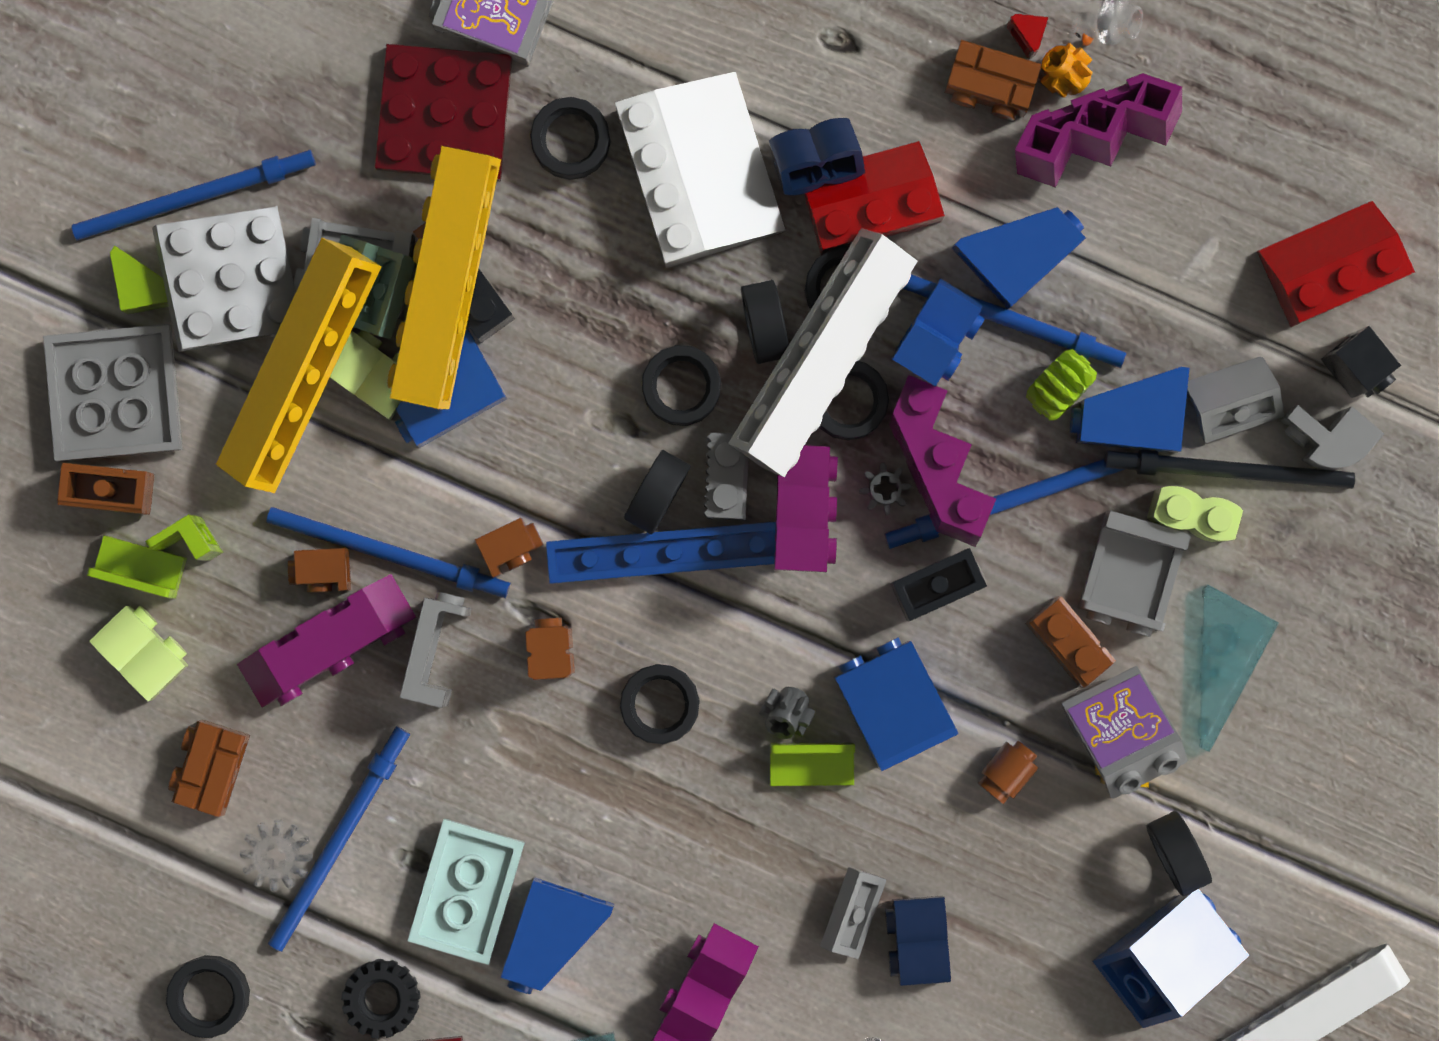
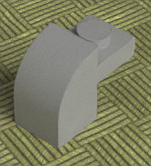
(1338, 446)

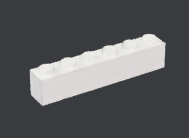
(823, 352)

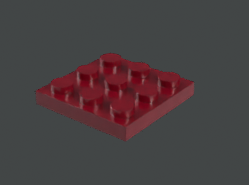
(441, 101)

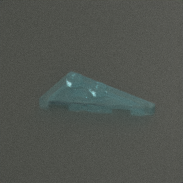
(1231, 647)

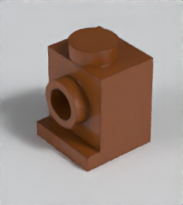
(509, 546)
(320, 569)

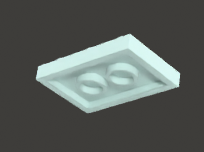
(466, 891)

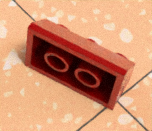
(888, 199)
(1335, 262)

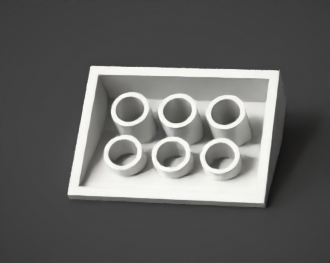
(699, 168)

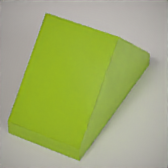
(137, 285)

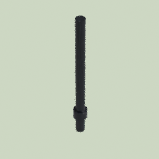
(1149, 463)

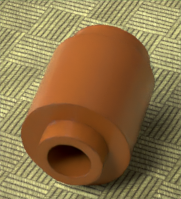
(1008, 771)

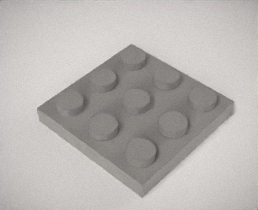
(225, 277)
(113, 393)

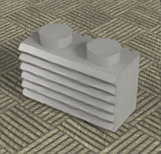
(725, 479)

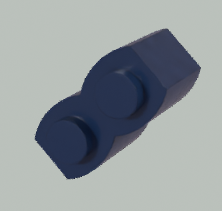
(817, 156)
(920, 940)

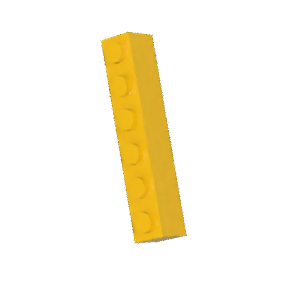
(443, 277)
(298, 365)

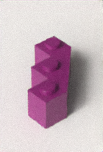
(1097, 126)
(937, 462)
(805, 513)
(327, 642)
(707, 988)

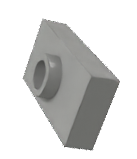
(853, 913)

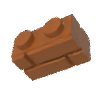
(992, 80)
(105, 488)
(1070, 642)
(549, 650)
(209, 767)

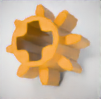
(1066, 70)

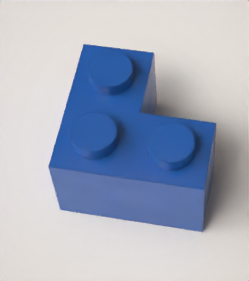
(936, 332)

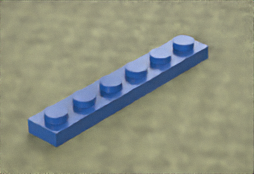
(661, 552)

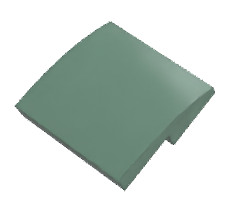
(388, 291)

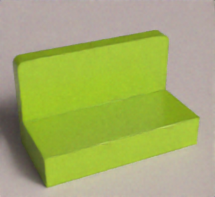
(195, 534)
(138, 567)
(811, 764)

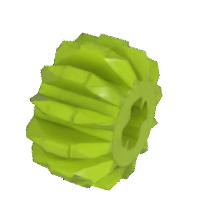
(1061, 384)

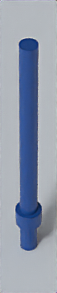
(271, 170)
(1082, 344)
(925, 530)
(466, 577)
(380, 768)

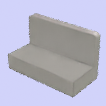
(1235, 399)

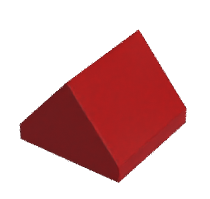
(1027, 32)

